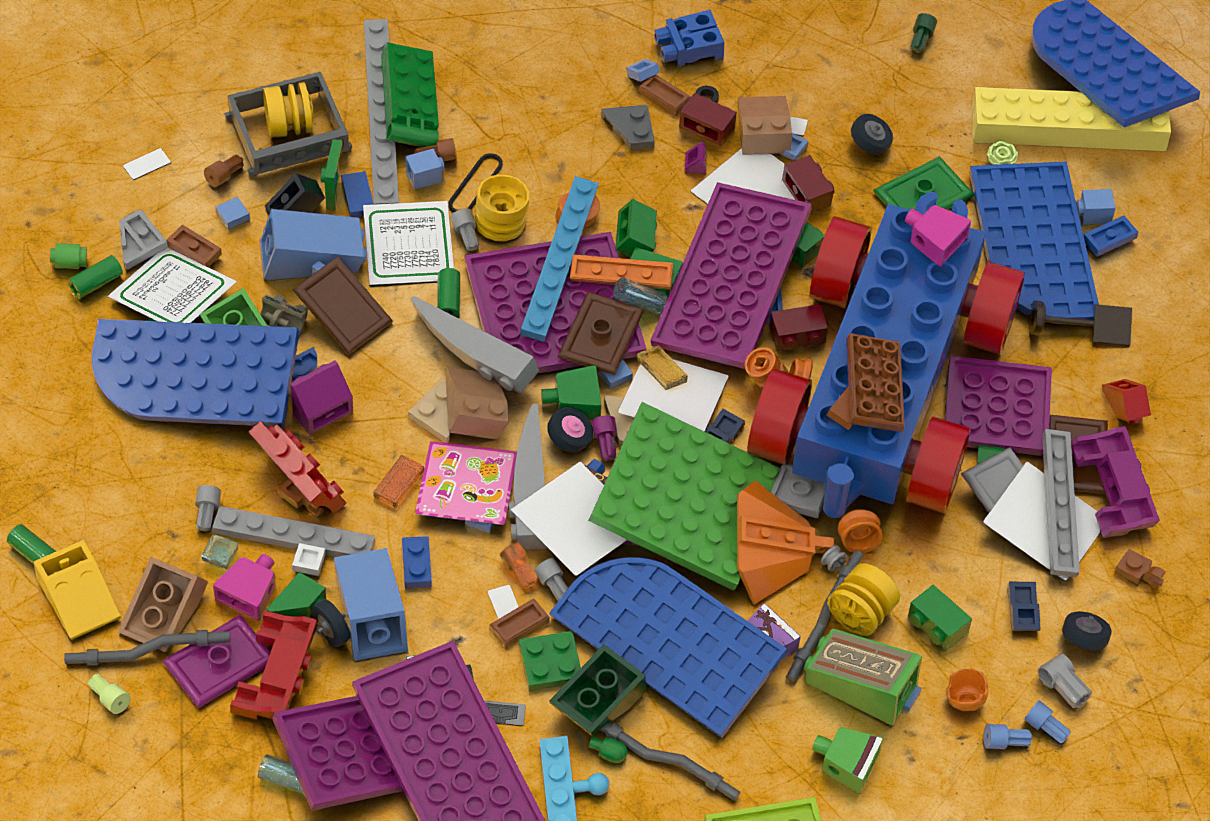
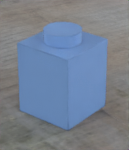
(424, 168)
(1096, 206)

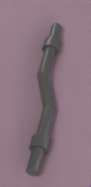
(803, 653)
(94, 656)
(713, 780)

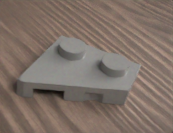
(139, 239)

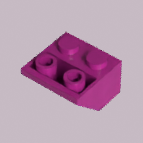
(321, 397)

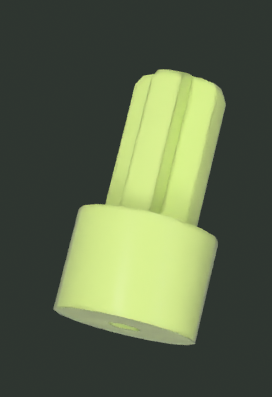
(111, 695)

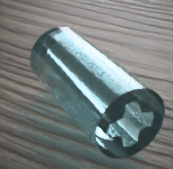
(640, 295)
(279, 772)

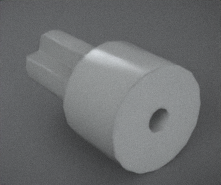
(464, 224)
(207, 501)
(551, 575)

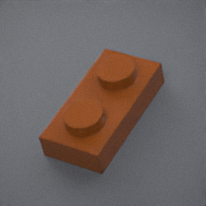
(194, 246)

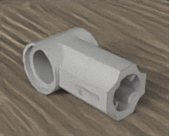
(1060, 675)

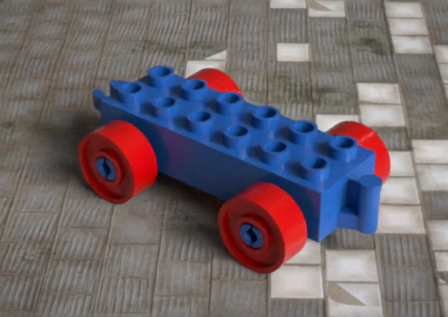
(898, 298)

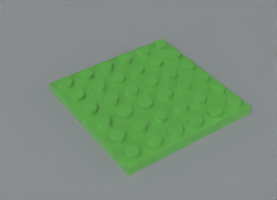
(679, 493)

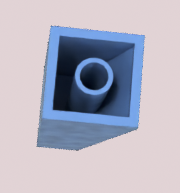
(300, 239)
(371, 604)

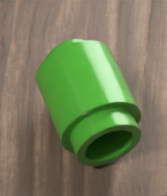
(68, 256)

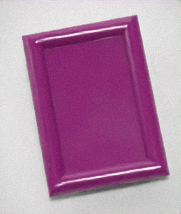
(216, 668)

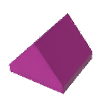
(696, 159)

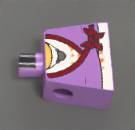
(776, 628)

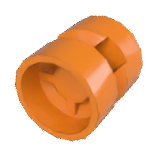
(760, 364)

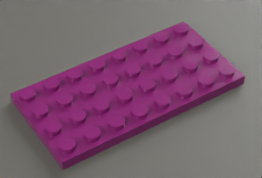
(731, 275)
(444, 741)

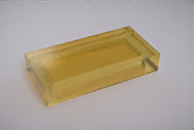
(662, 367)

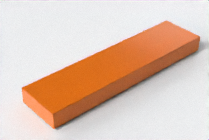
(609, 270)

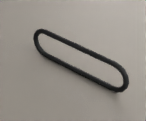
(470, 174)

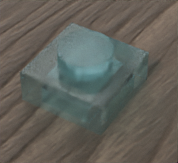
(219, 551)

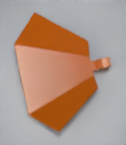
(772, 542)

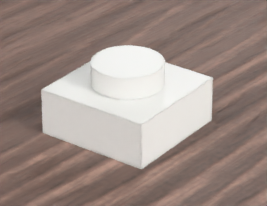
(308, 559)

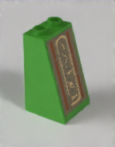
(864, 673)

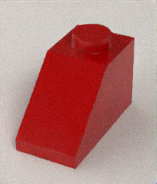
(1128, 400)

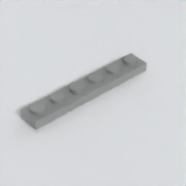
(1060, 503)
(289, 532)

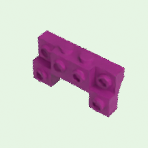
(1122, 480)

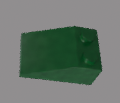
(600, 691)

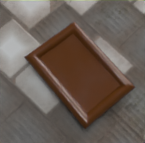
(342, 305)
(601, 333)
(1085, 477)

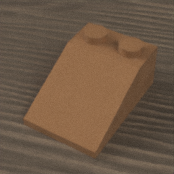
(764, 124)
(475, 404)
(162, 602)

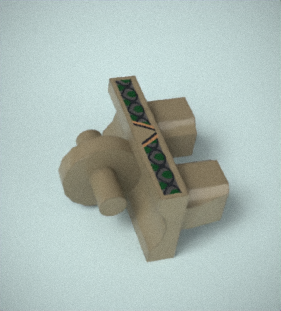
(280, 314)

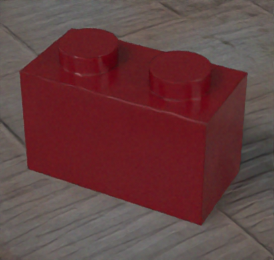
(707, 119)
(808, 183)
(798, 327)

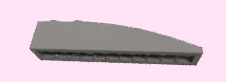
(479, 349)
(527, 478)

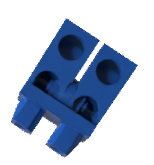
(690, 38)

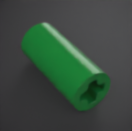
(95, 277)
(449, 291)
(28, 543)

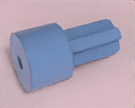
(1041, 717)
(999, 736)

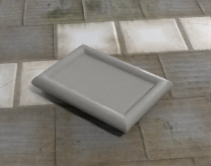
(993, 477)

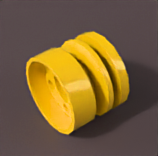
(288, 110)
(501, 207)
(863, 599)

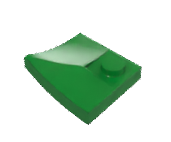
(330, 174)

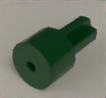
(923, 29)

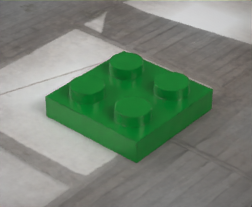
(549, 660)

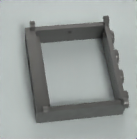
(294, 151)

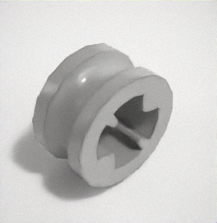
(834, 558)

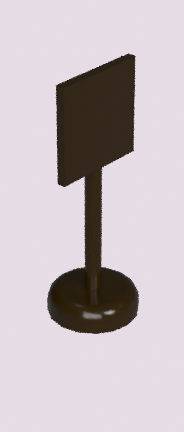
(1109, 325)

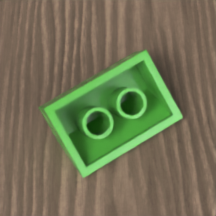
(234, 310)

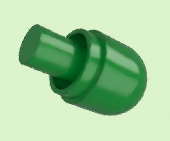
(609, 749)

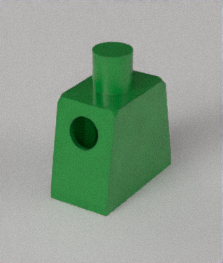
(576, 390)

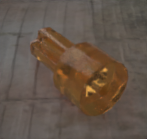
(516, 559)

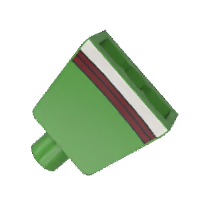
(849, 756)

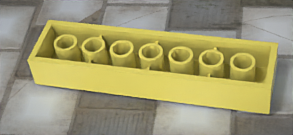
(1059, 120)

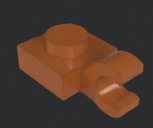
(296, 498)
(1138, 568)

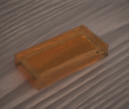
(398, 481)

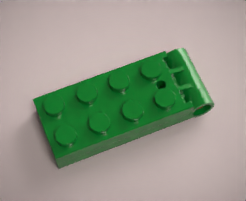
(410, 95)

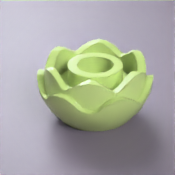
(1002, 153)

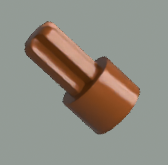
(443, 149)
(221, 171)

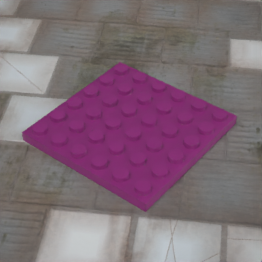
(504, 288)

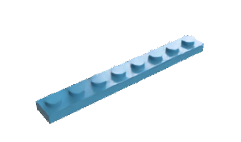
(559, 259)

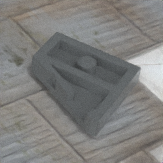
(632, 125)

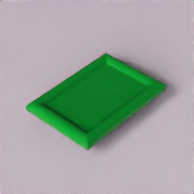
(929, 177)

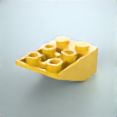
(76, 589)

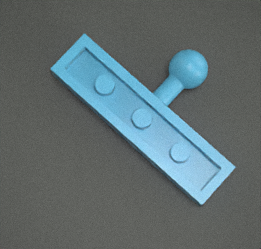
(559, 782)

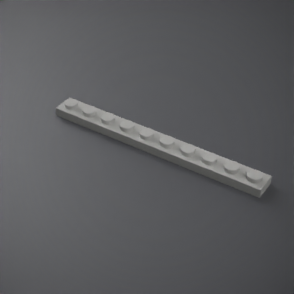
(382, 151)

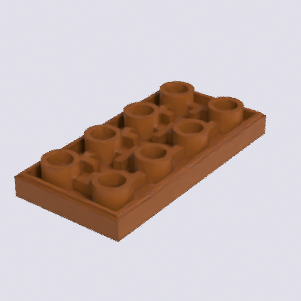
(875, 382)

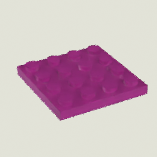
(1000, 402)
(335, 753)

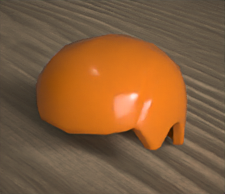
(967, 689)

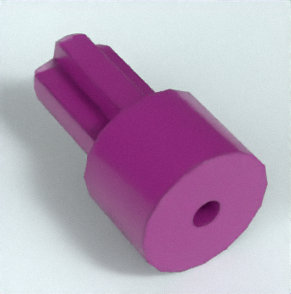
(605, 431)

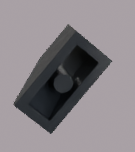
(297, 195)

